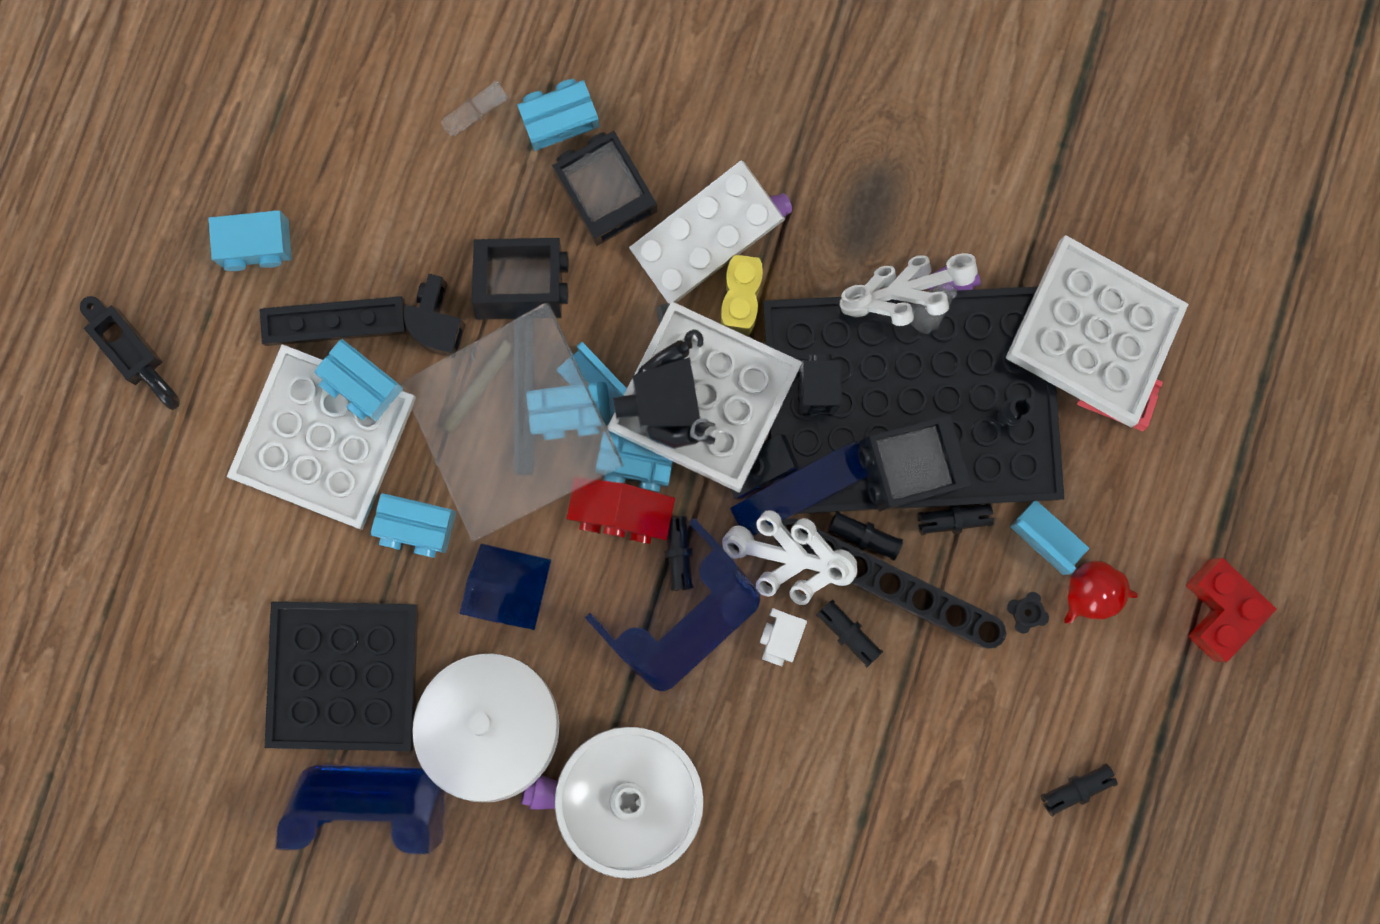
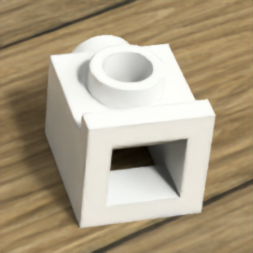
(782, 637)

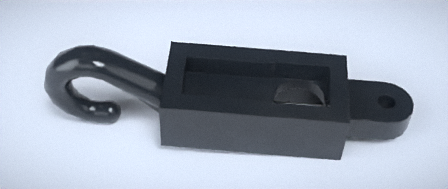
(130, 352)

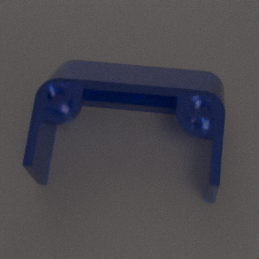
(699, 632)

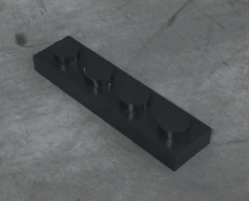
(332, 321)

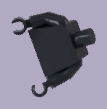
(667, 398)

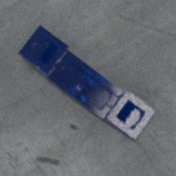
(802, 488)

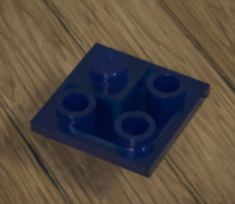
(506, 587)

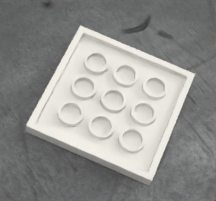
(1097, 331)
(736, 387)
(315, 448)

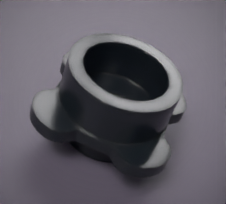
(1038, 614)

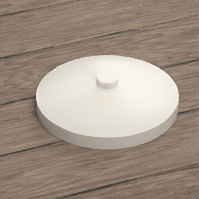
(485, 728)
(628, 802)

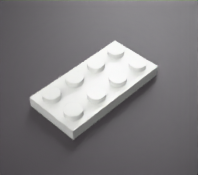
(707, 232)

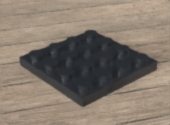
(341, 676)

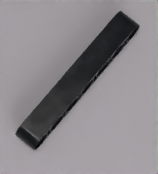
(907, 586)

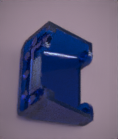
(365, 794)

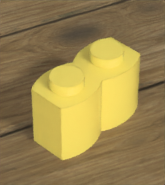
(742, 288)

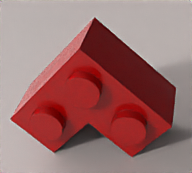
(621, 510)
(1235, 610)

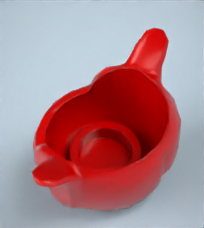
(1097, 591)

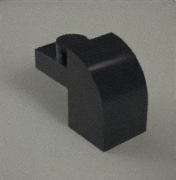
(427, 325)

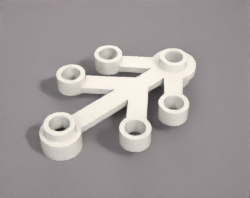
(867, 298)
(740, 542)

